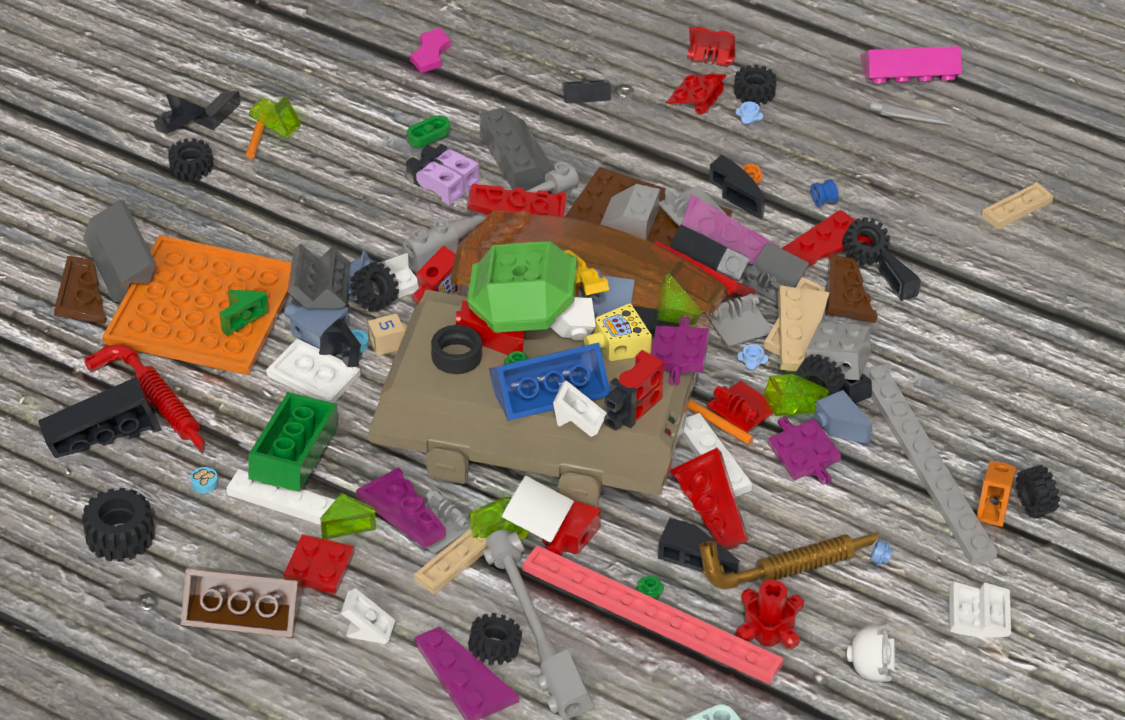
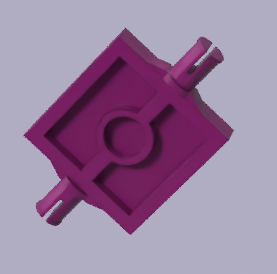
(681, 348)
(804, 449)

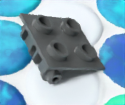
(773, 269)

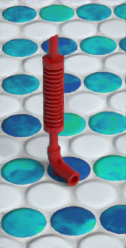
(155, 388)

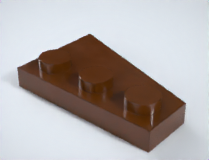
(846, 290)
(79, 292)

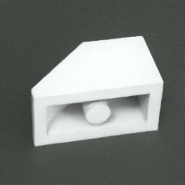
(576, 320)

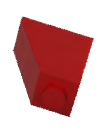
(500, 341)

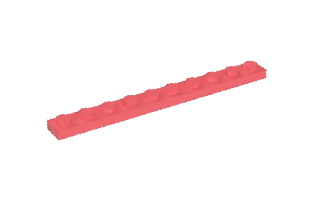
(653, 614)

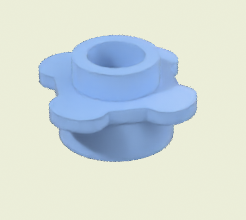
(749, 112)
(752, 356)

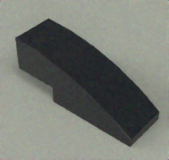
(737, 186)

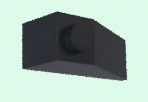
(710, 252)
(681, 546)

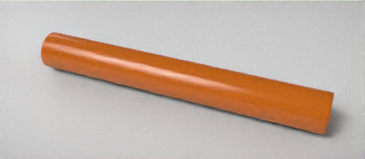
(255, 140)
(720, 422)

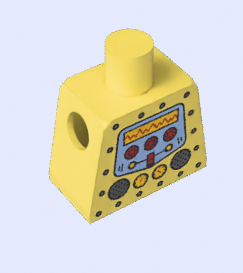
(620, 334)

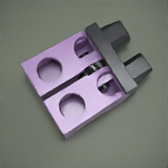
(443, 172)

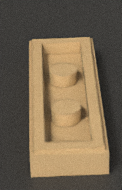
(1017, 206)
(450, 562)

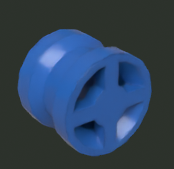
(824, 192)

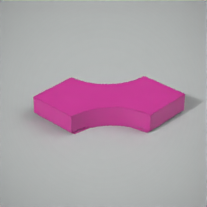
(431, 48)

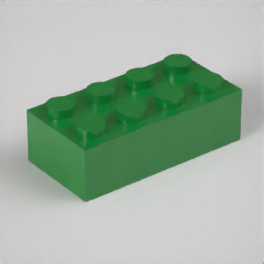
(292, 441)

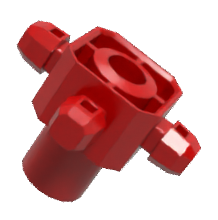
(770, 615)

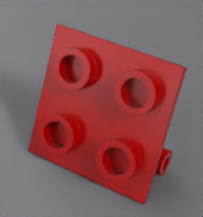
(711, 42)
(699, 90)
(740, 405)

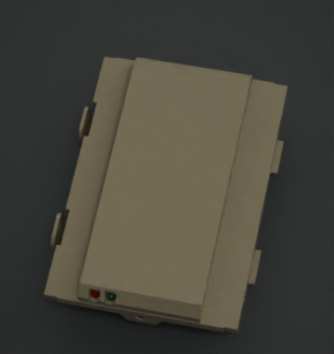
(464, 422)

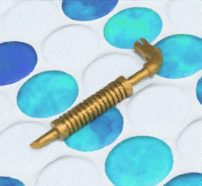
(784, 563)

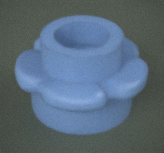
(881, 552)

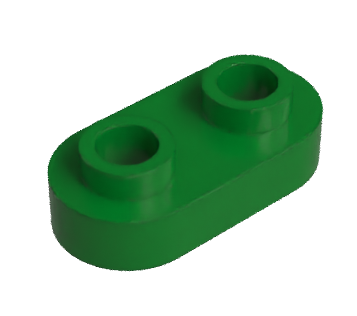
(428, 131)

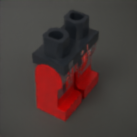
(634, 391)

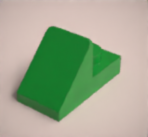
(243, 309)

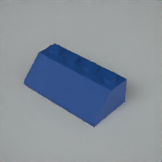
(533, 383)

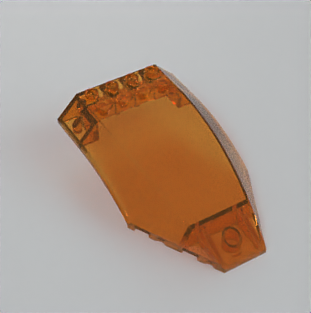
(599, 247)

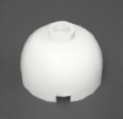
(873, 653)

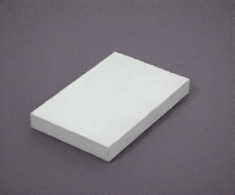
(311, 373)

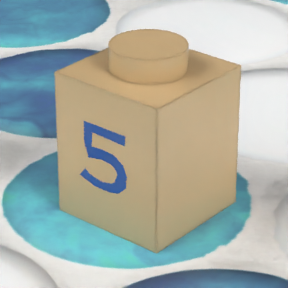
(386, 333)

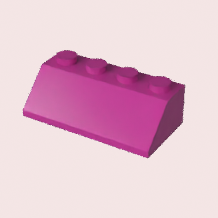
(912, 63)

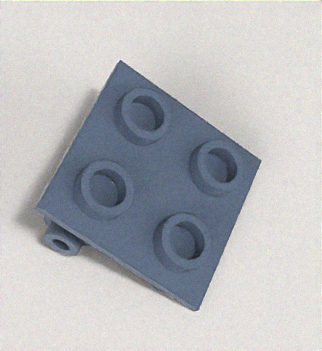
(618, 295)

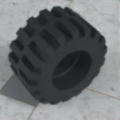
(121, 540)

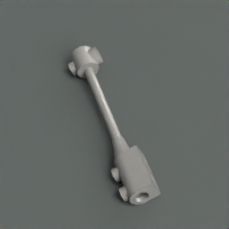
(447, 233)
(558, 670)

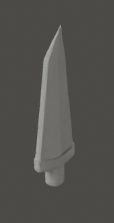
(898, 111)

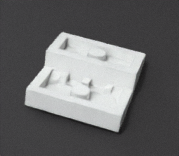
(537, 508)
(979, 611)

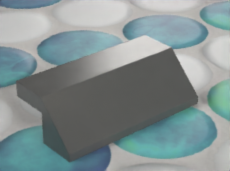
(119, 249)
(319, 281)

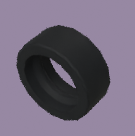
(456, 335)

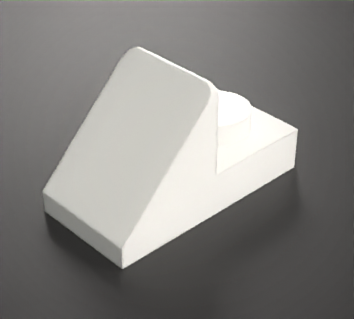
(405, 277)
(576, 407)
(366, 619)

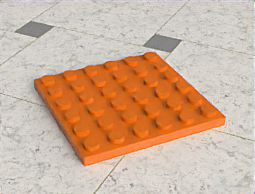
(182, 302)

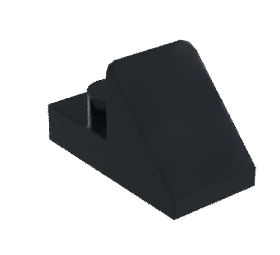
(180, 114)
(341, 341)

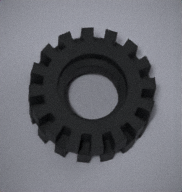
(747, 79)
(186, 168)
(868, 229)
(365, 293)
(823, 369)
(1037, 491)
(492, 649)

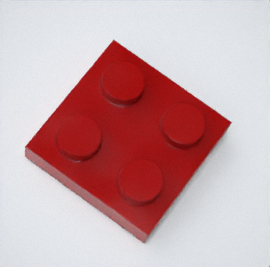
(320, 563)

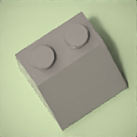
(633, 210)

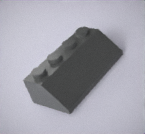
(514, 149)

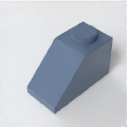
(842, 418)

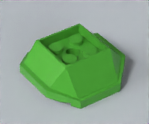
(522, 286)

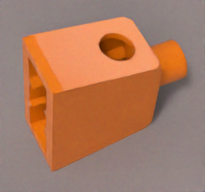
(997, 483)

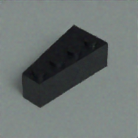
(100, 419)

